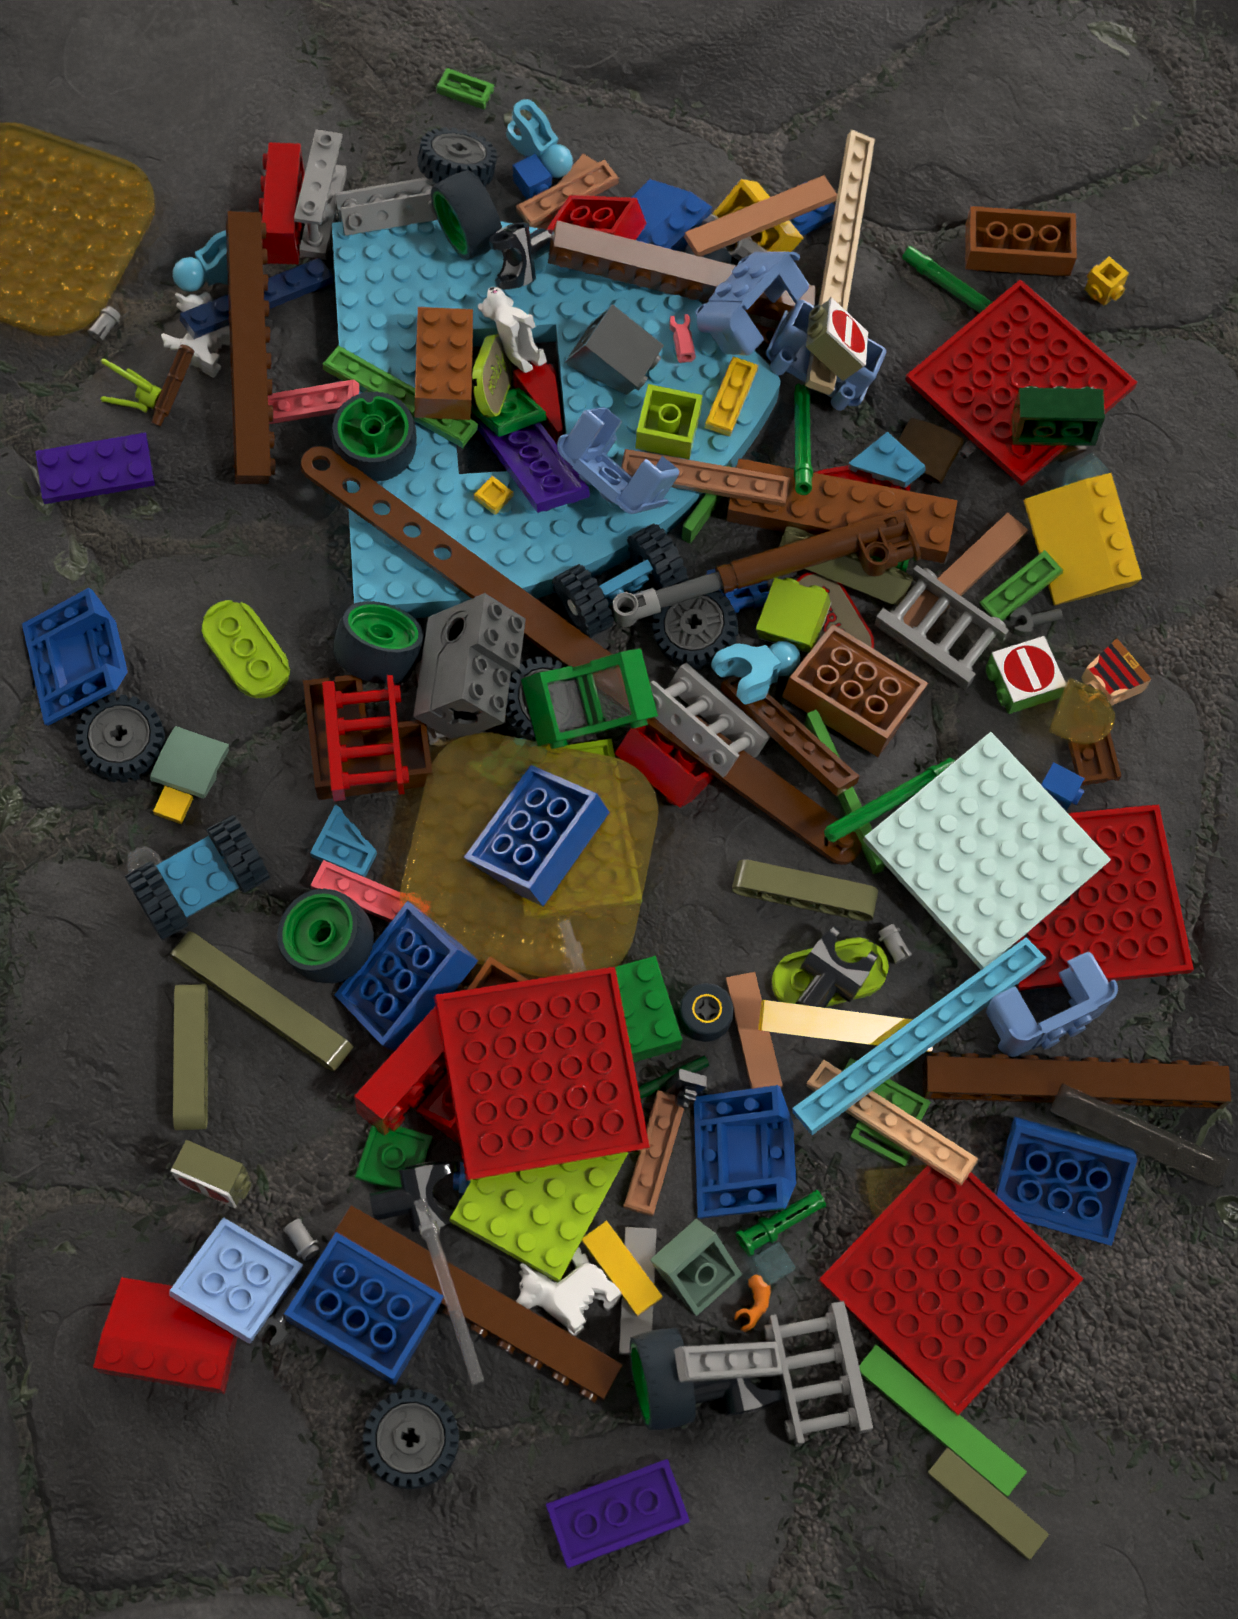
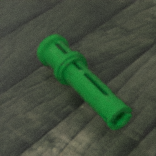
(765, 1226)

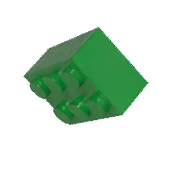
(647, 1010)

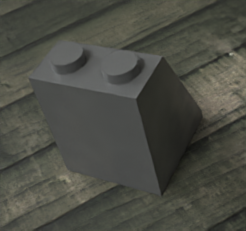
(616, 351)

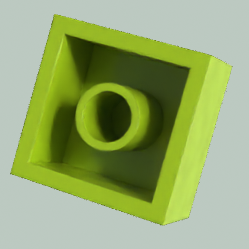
(668, 421)

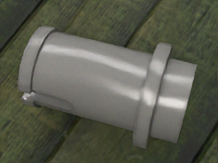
(107, 319)
(894, 943)
(302, 1240)

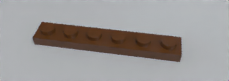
(795, 739)

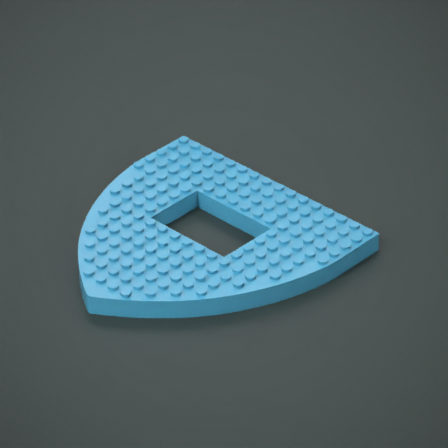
(378, 293)

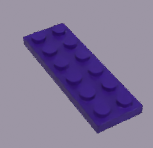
(536, 466)

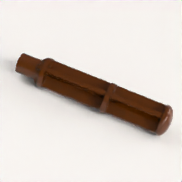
(172, 384)

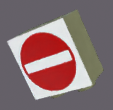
(837, 339)
(211, 1174)

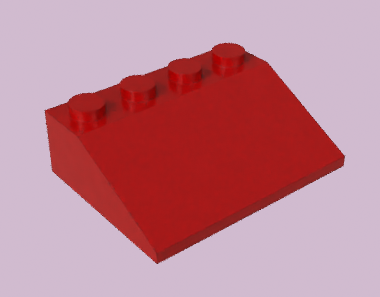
(163, 1340)

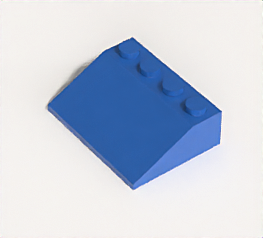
(669, 214)
(538, 834)
(403, 975)
(1065, 1180)
(364, 1308)

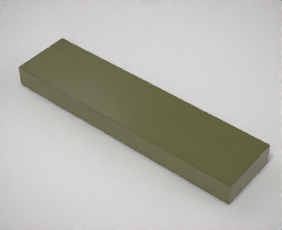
(988, 1504)

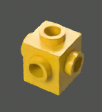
(1106, 281)

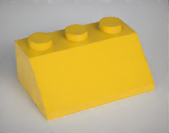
(775, 239)

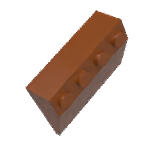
(854, 689)

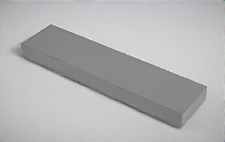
(642, 1246)
(727, 1361)

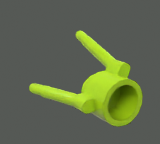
(146, 392)

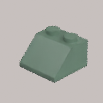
(696, 1266)

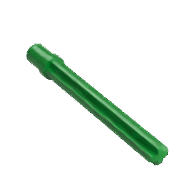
(926, 266)
(803, 470)
(884, 803)

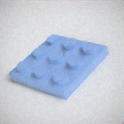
(236, 1280)

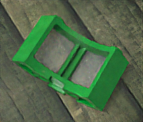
(590, 701)

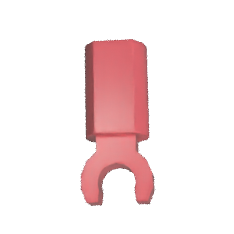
(683, 339)

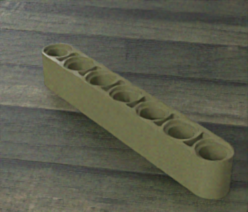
(261, 1001)

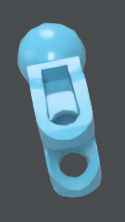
(538, 139)
(207, 267)
(756, 667)

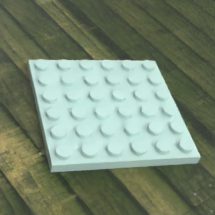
(986, 850)

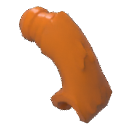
(761, 1295)

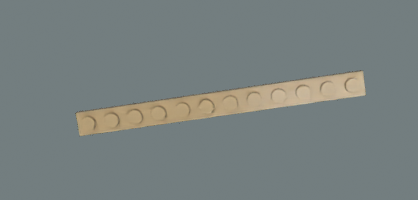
(843, 241)

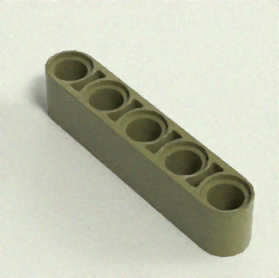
(847, 570)
(805, 890)
(190, 1057)

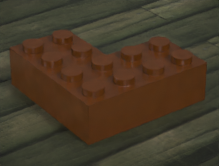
(412, 737)

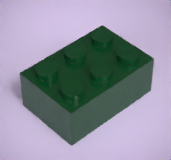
(1057, 416)

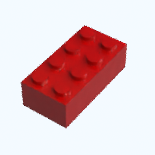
(281, 195)
(403, 1077)

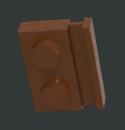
(1095, 761)

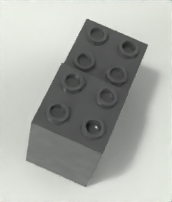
(468, 666)

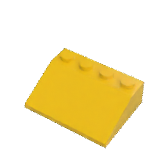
(1086, 537)

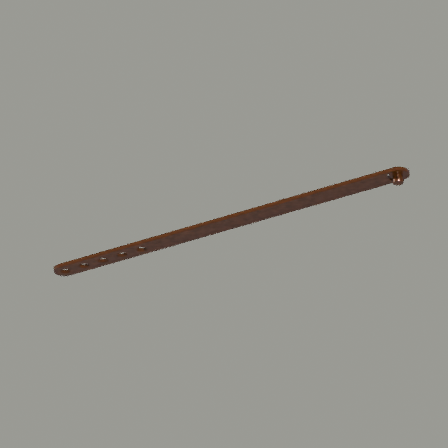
(564, 642)

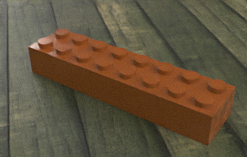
(844, 502)

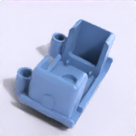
(755, 274)
(790, 354)
(587, 452)
(1089, 998)

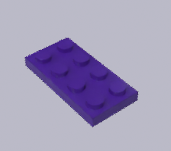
(95, 468)
(617, 1513)

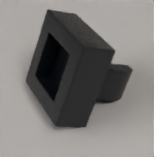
(685, 1086)

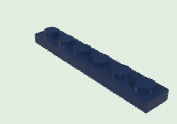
(281, 289)

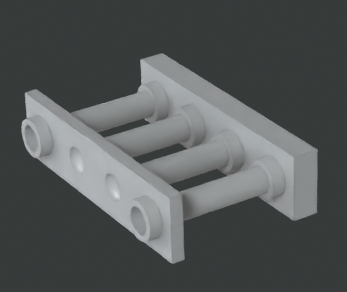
(317, 196)
(386, 206)
(938, 654)
(713, 707)
(848, 1384)

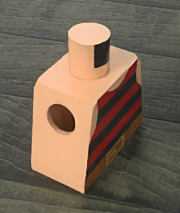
(1116, 674)

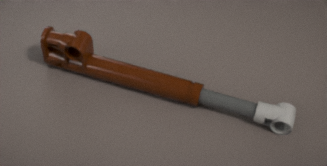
(883, 536)

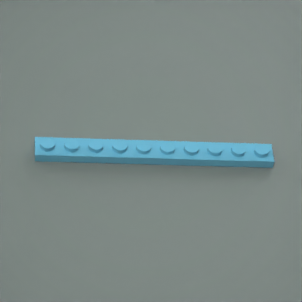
(918, 1036)

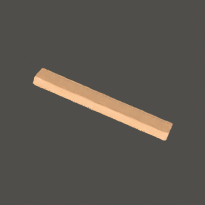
(904, 1130)

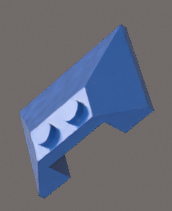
(74, 655)
(743, 1152)

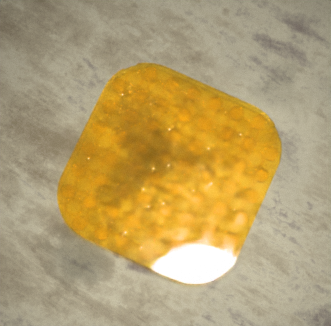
(64, 228)
(490, 920)

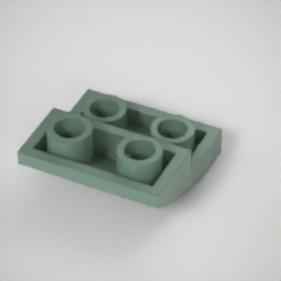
(189, 762)

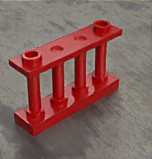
(340, 753)

